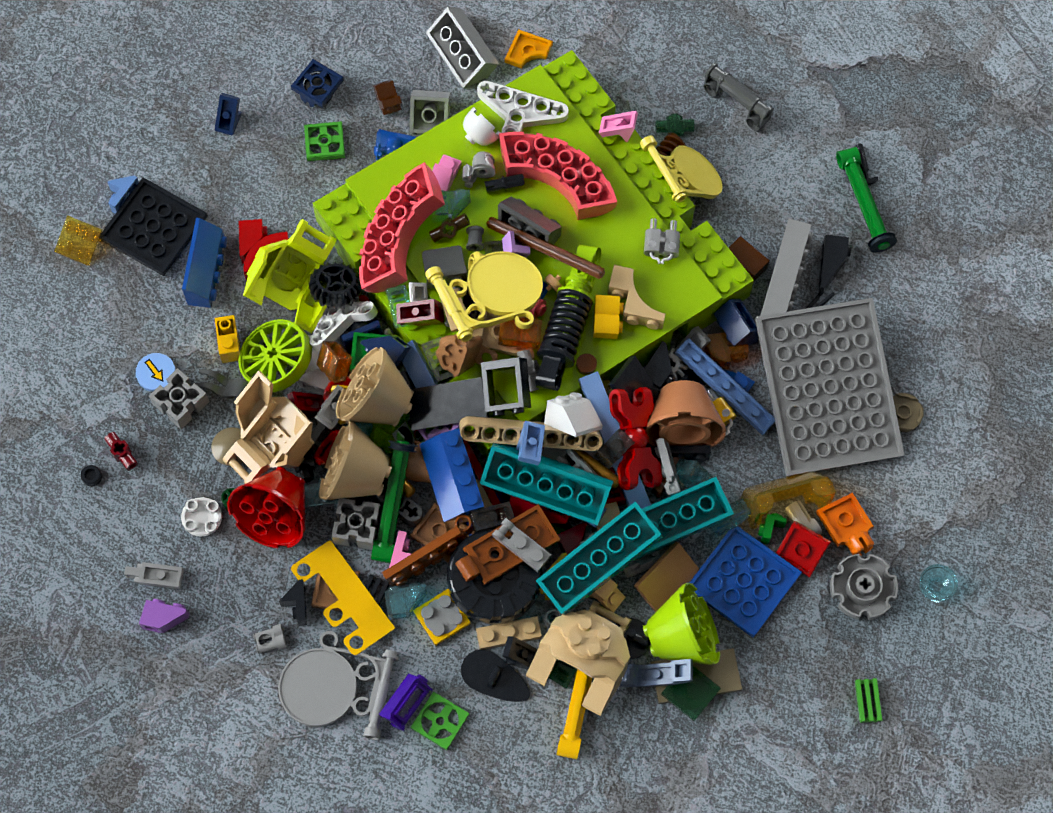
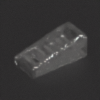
(429, 356)

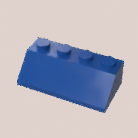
(203, 264)
(451, 475)

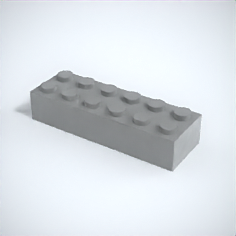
(788, 268)

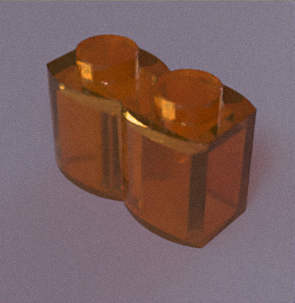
(513, 336)
(334, 361)

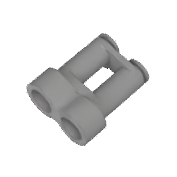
(278, 639)

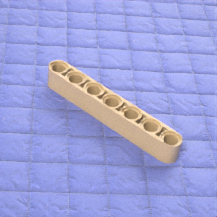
(502, 425)

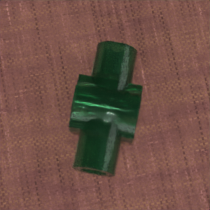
(675, 124)

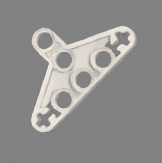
(528, 112)
(340, 321)

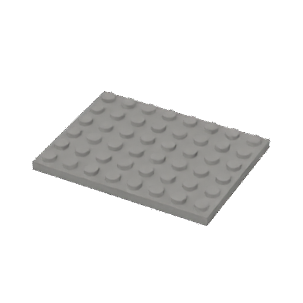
(829, 386)

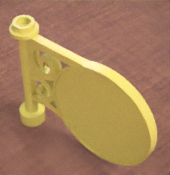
(685, 170)

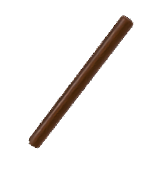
(547, 248)

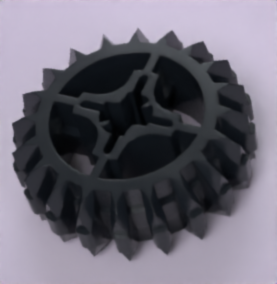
(335, 279)

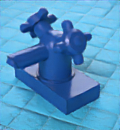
(389, 141)

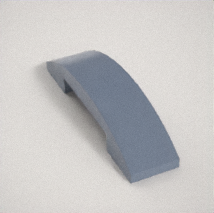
(658, 674)

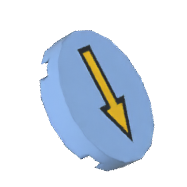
(154, 370)

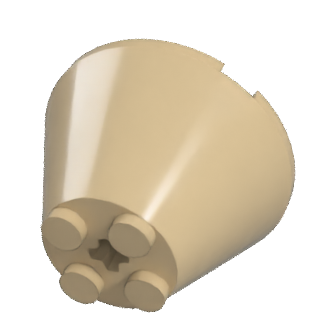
(375, 392)
(354, 466)

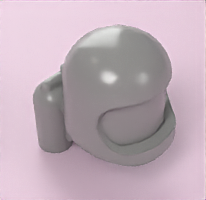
(481, 167)

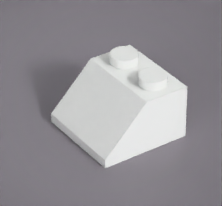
(572, 415)

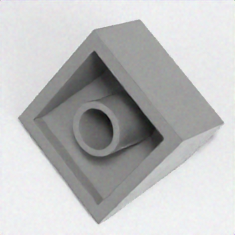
(428, 109)

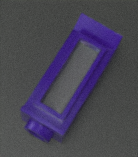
(405, 700)

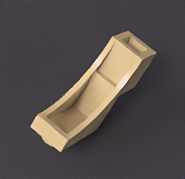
(635, 310)

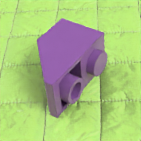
(162, 617)

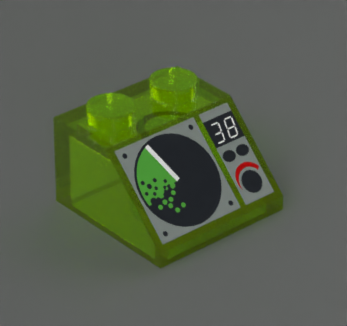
(402, 431)

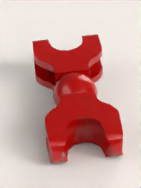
(638, 457)

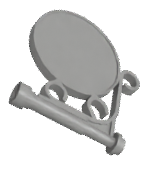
(322, 687)

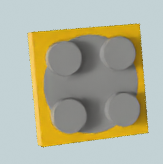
(441, 617)

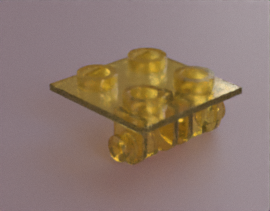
(78, 240)

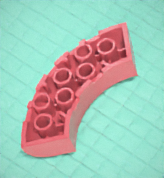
(560, 167)
(394, 228)

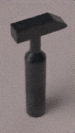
(864, 165)

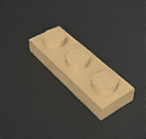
(497, 635)

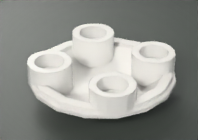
(201, 516)

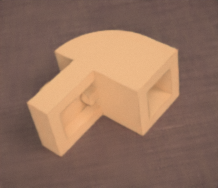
(609, 595)

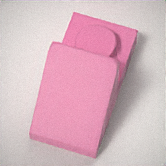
(619, 124)
(446, 171)
(402, 544)

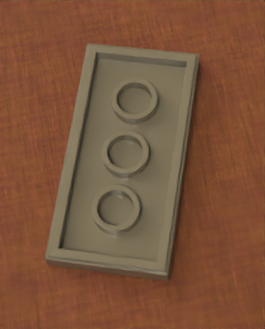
(723, 673)

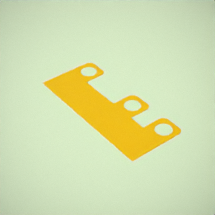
(351, 594)

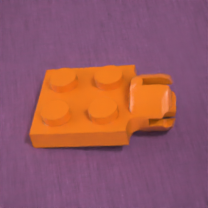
(847, 524)

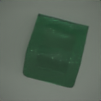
(563, 674)

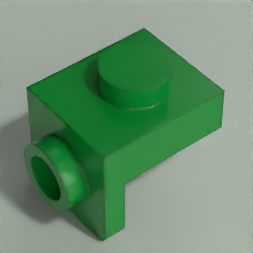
(765, 529)

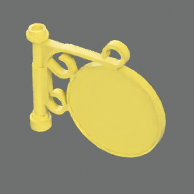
(497, 284)

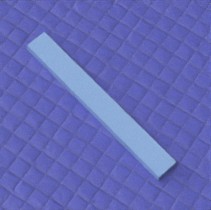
(594, 391)

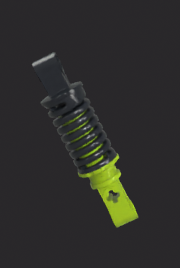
(566, 323)

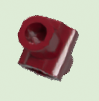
(125, 457)

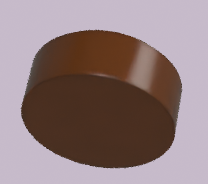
(586, 364)

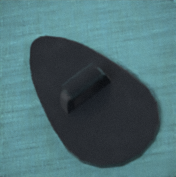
(493, 677)

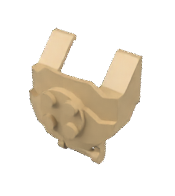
(271, 431)
(590, 646)

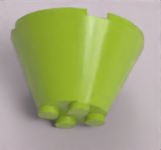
(683, 629)

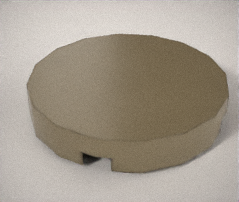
(908, 411)

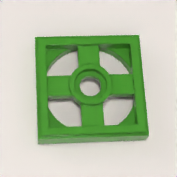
(325, 154)
(448, 726)

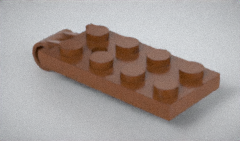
(429, 554)
(479, 558)

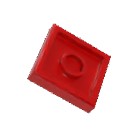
(803, 548)

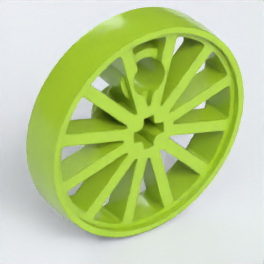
(277, 354)

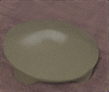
(223, 442)

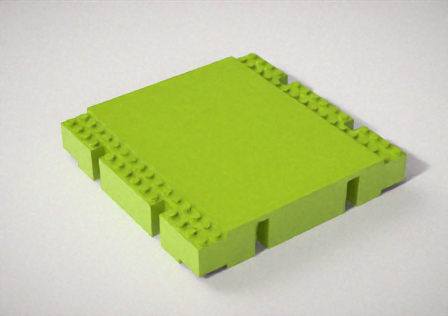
(682, 288)

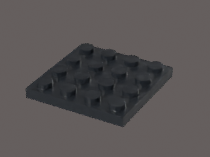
(152, 226)

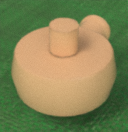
(553, 283)

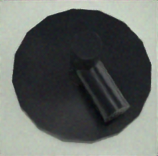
(636, 639)

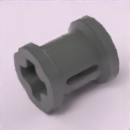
(475, 238)

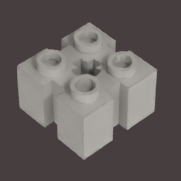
(190, 397)
(348, 514)

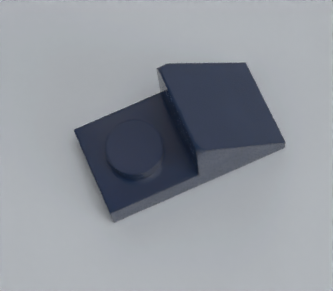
(227, 114)

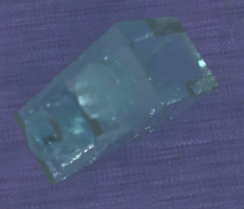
(455, 203)
(403, 601)

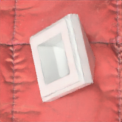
(417, 291)

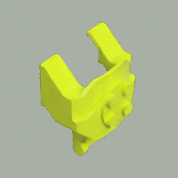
(284, 274)

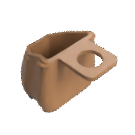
(460, 356)

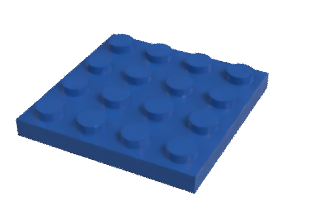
(744, 580)

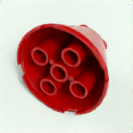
(270, 508)

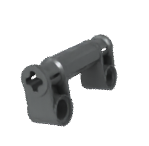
(718, 80)

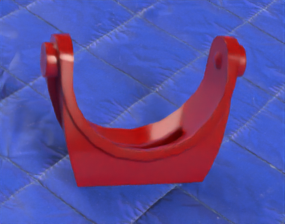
(330, 438)

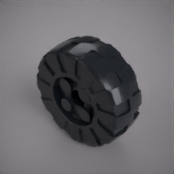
(495, 601)

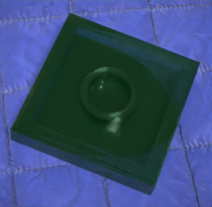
(692, 696)

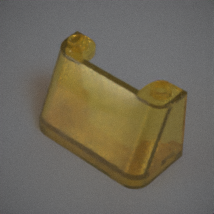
(761, 497)

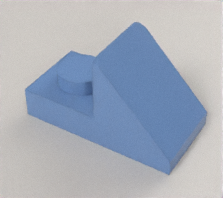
(122, 188)
(531, 443)

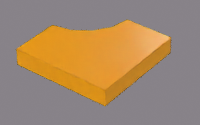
(527, 48)

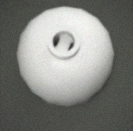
(479, 129)

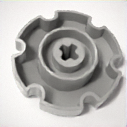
(875, 577)

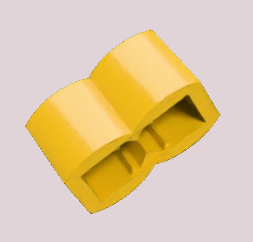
(607, 317)

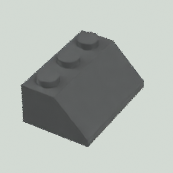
(519, 215)

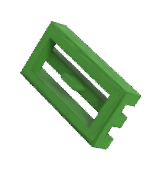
(866, 682)

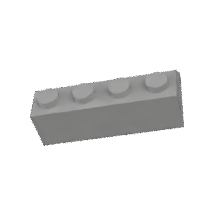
(461, 47)

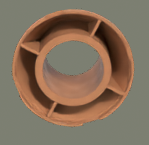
(685, 416)

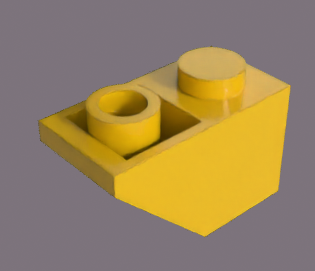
(227, 338)

